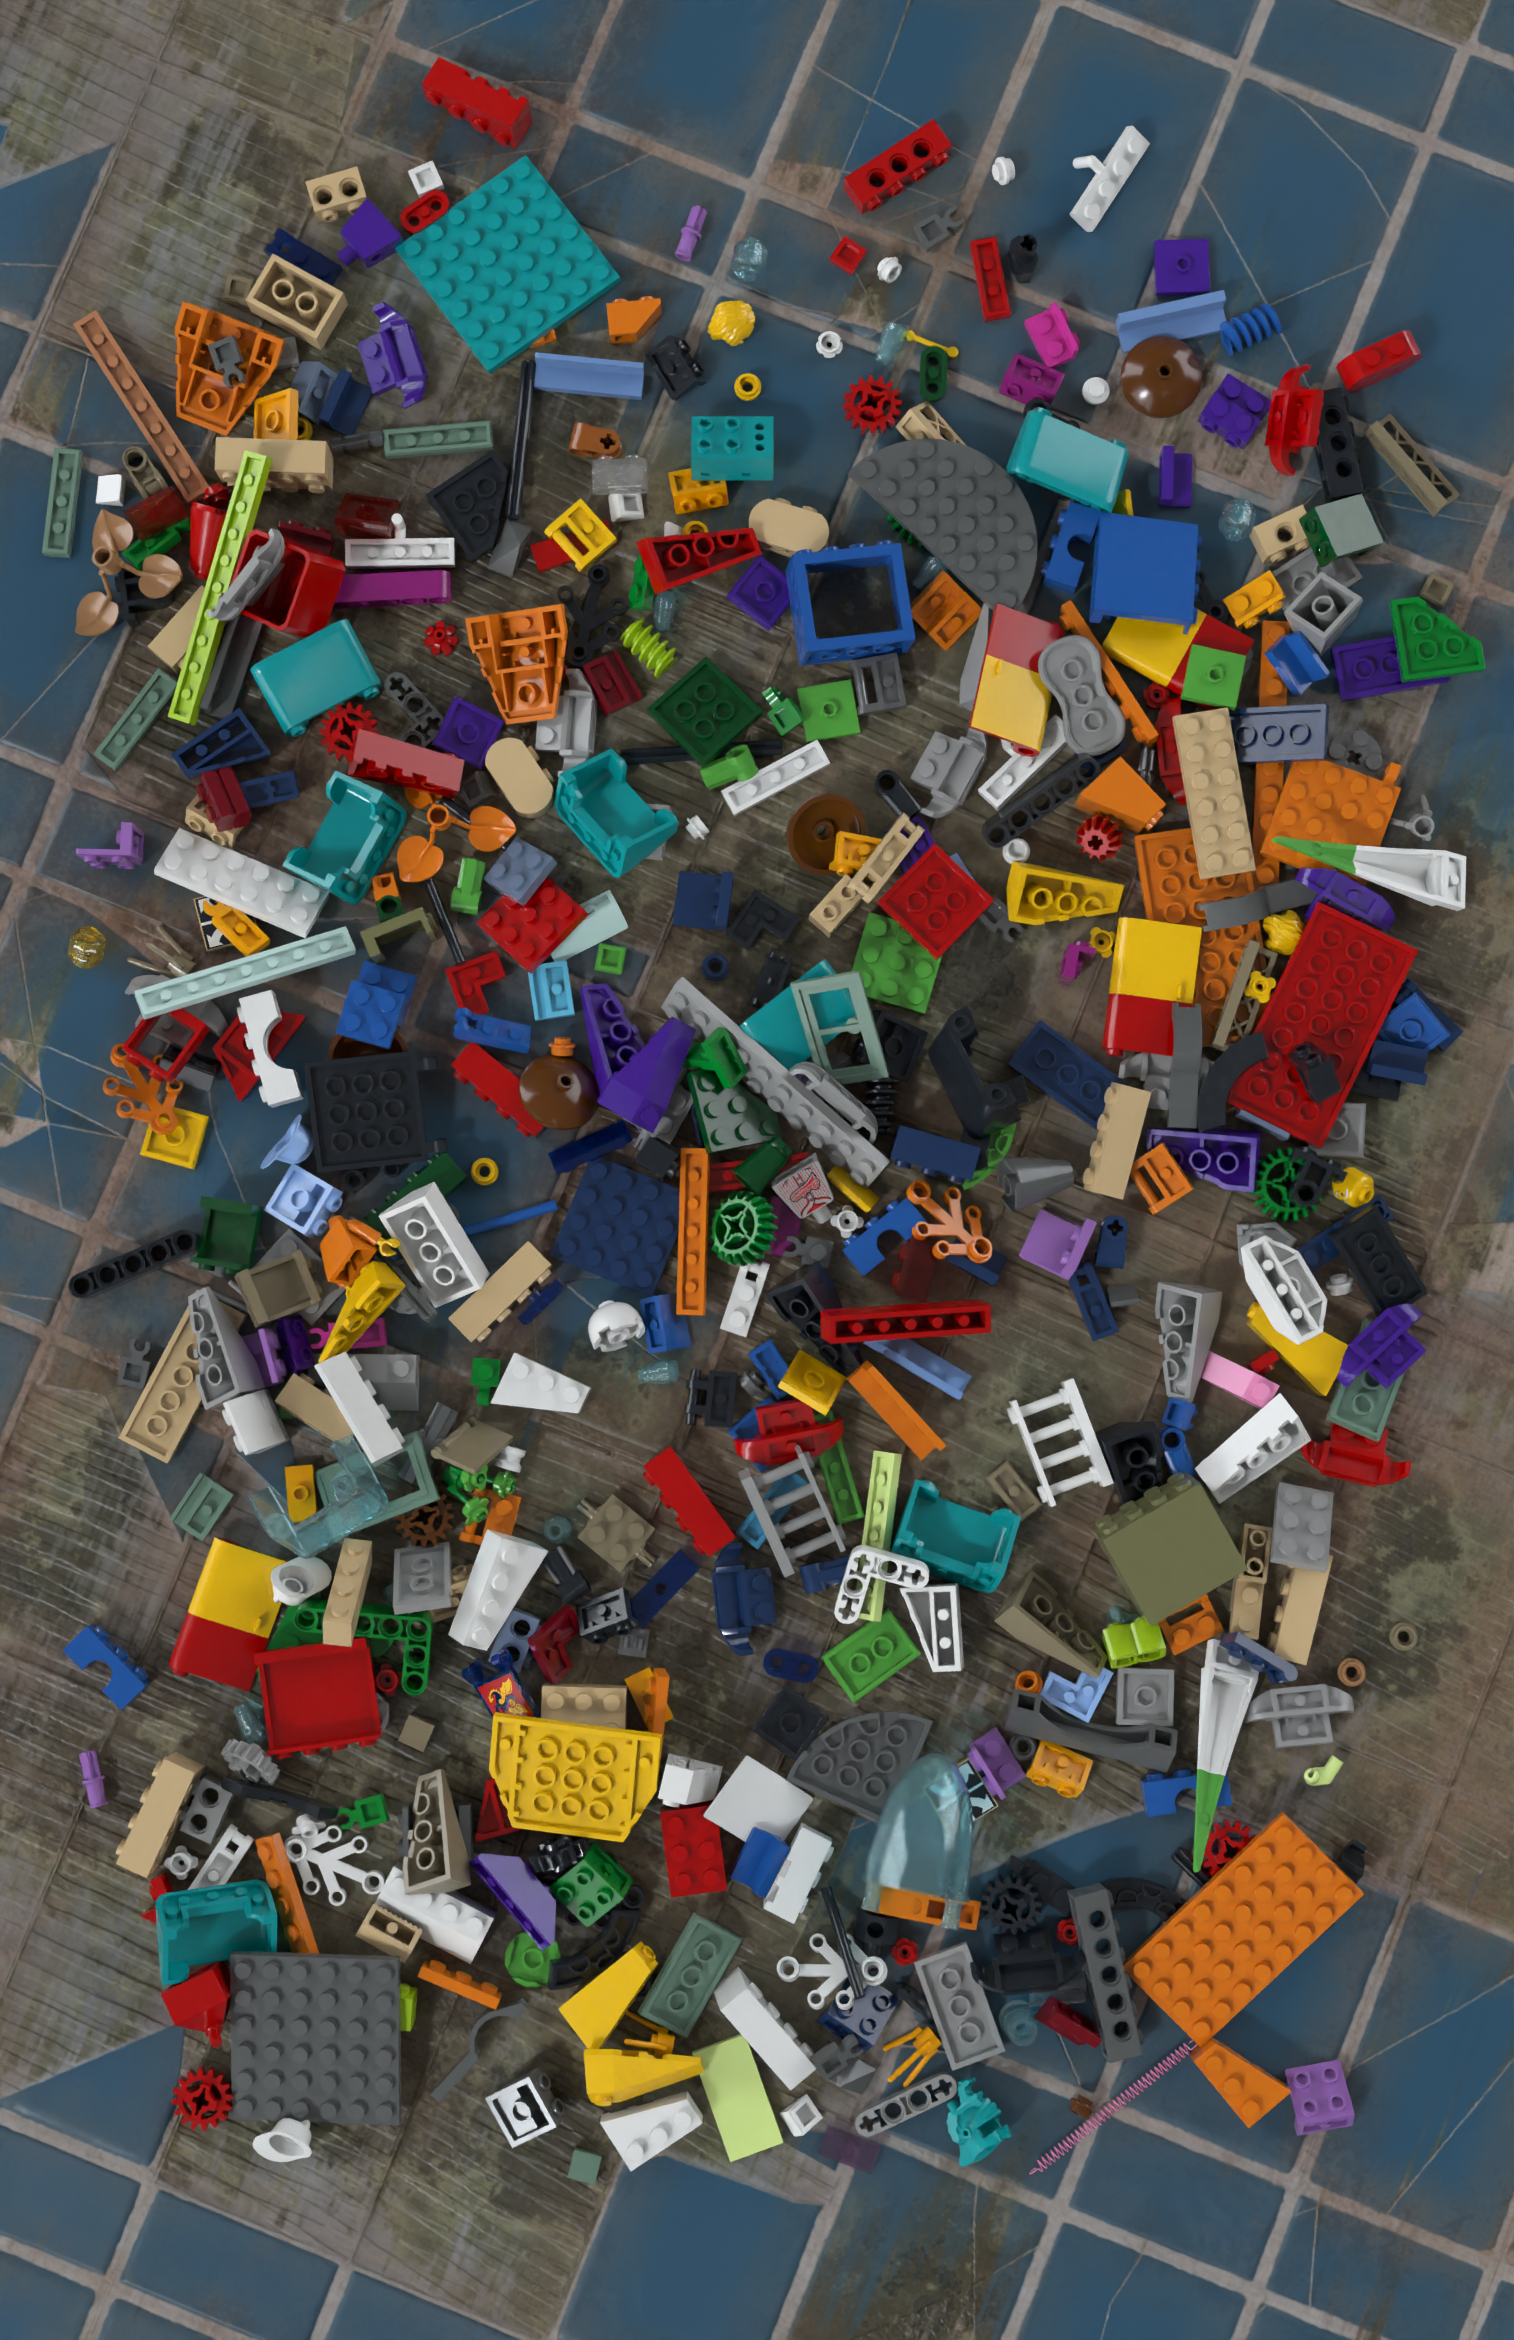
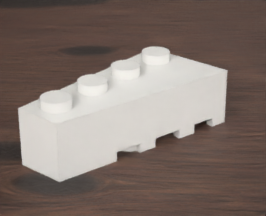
(1253, 1449)
(494, 1586)
(763, 2028)

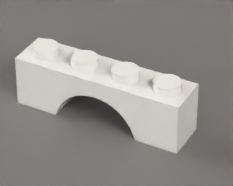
(261, 1015)

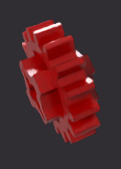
(881, 399)
(339, 736)
(1219, 1854)
(214, 2100)

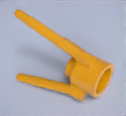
(659, 2044)
(926, 2045)

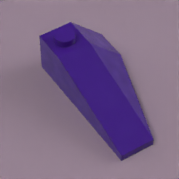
(609, 1032)
(648, 1080)

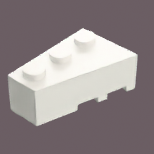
(938, 1623)
(798, 1873)
(651, 2127)

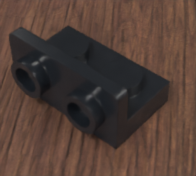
(675, 366)
(606, 1617)

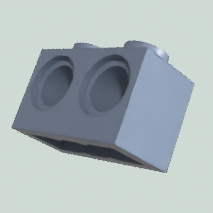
(510, 1637)

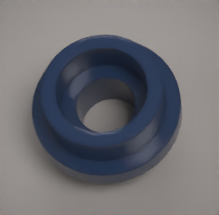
(715, 958)

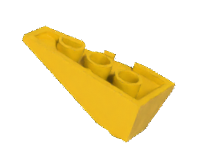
(1048, 894)
(365, 1303)
(620, 2077)

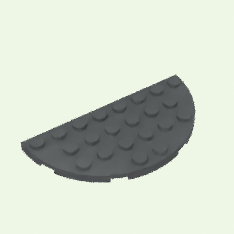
(960, 511)

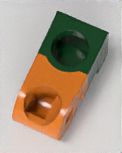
(387, 897)

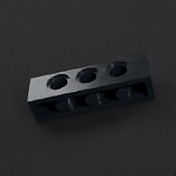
(1335, 486)

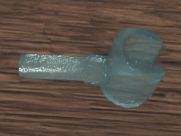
(1116, 1615)

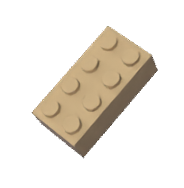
(293, 467)
(160, 1814)

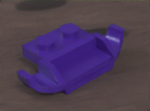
(394, 357)
(1346, 897)
(1383, 1347)

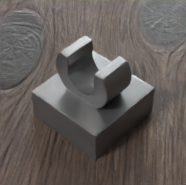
(634, 1643)

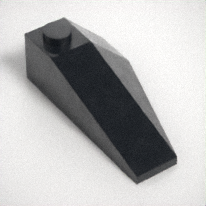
(801, 1302)

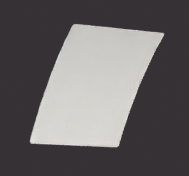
(757, 1799)

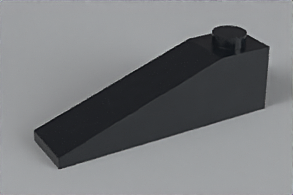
(1132, 1457)

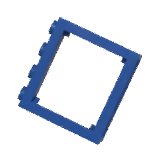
(846, 648)

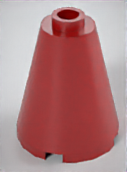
(205, 530)

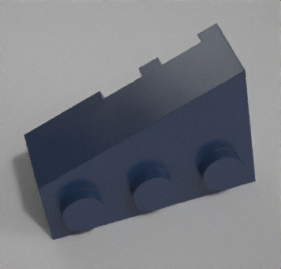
(223, 745)
(933, 1155)

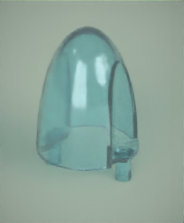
(924, 1838)

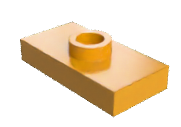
(301, 1492)
(638, 1687)

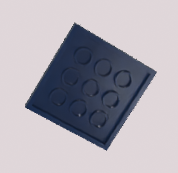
(620, 1226)

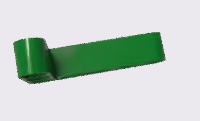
(379, 1629)

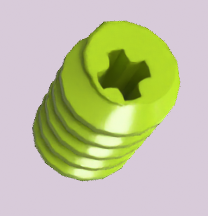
(649, 648)

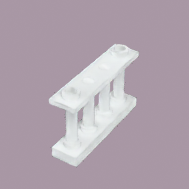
(1077, 1421)

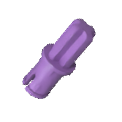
(691, 233)
(93, 1779)

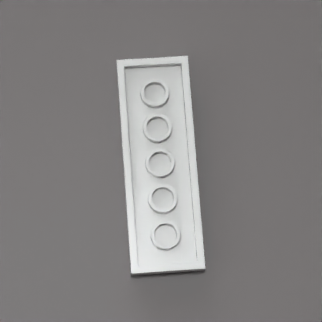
(241, 883)

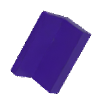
(1175, 479)

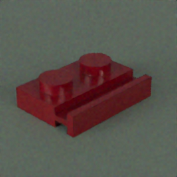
(611, 682)

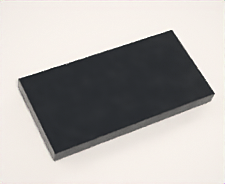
(1377, 1261)

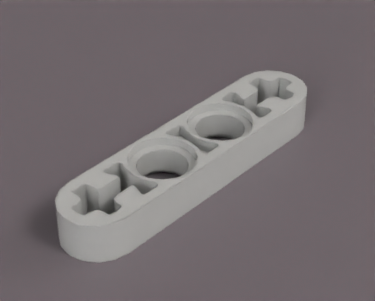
(908, 2109)

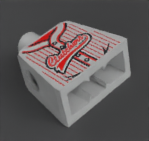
(805, 1189)

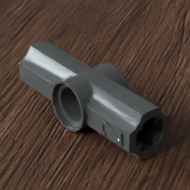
(431, 1435)

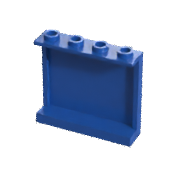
(1145, 570)

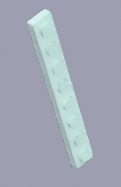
(244, 972)

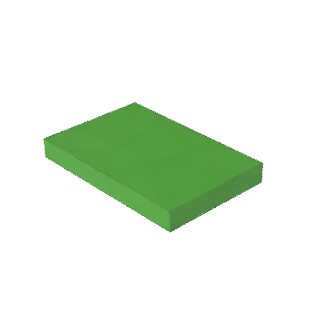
(870, 1655)

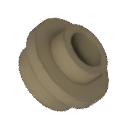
(1411, 1640)

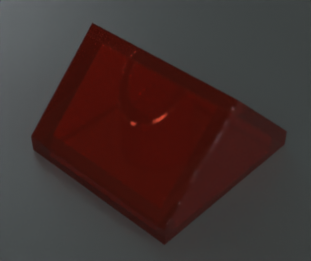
(156, 513)
(366, 516)

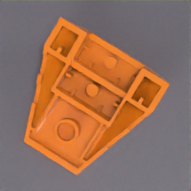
(199, 387)
(522, 659)

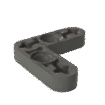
(420, 718)

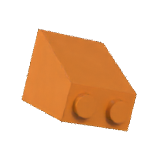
(1123, 797)

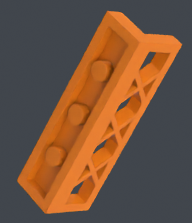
(895, 1410)

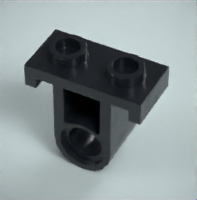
(134, 600)
(1315, 1071)
(1312, 1174)

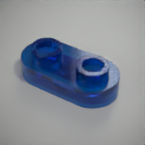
(790, 1665)

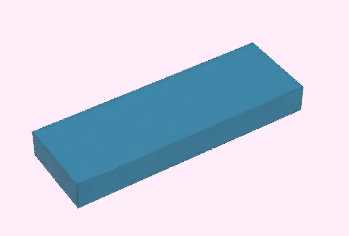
(751, 1528)

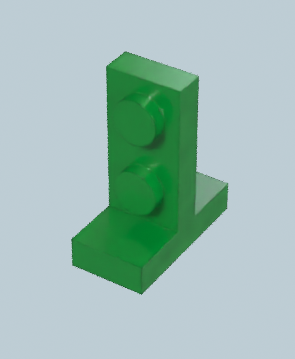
(717, 1054)

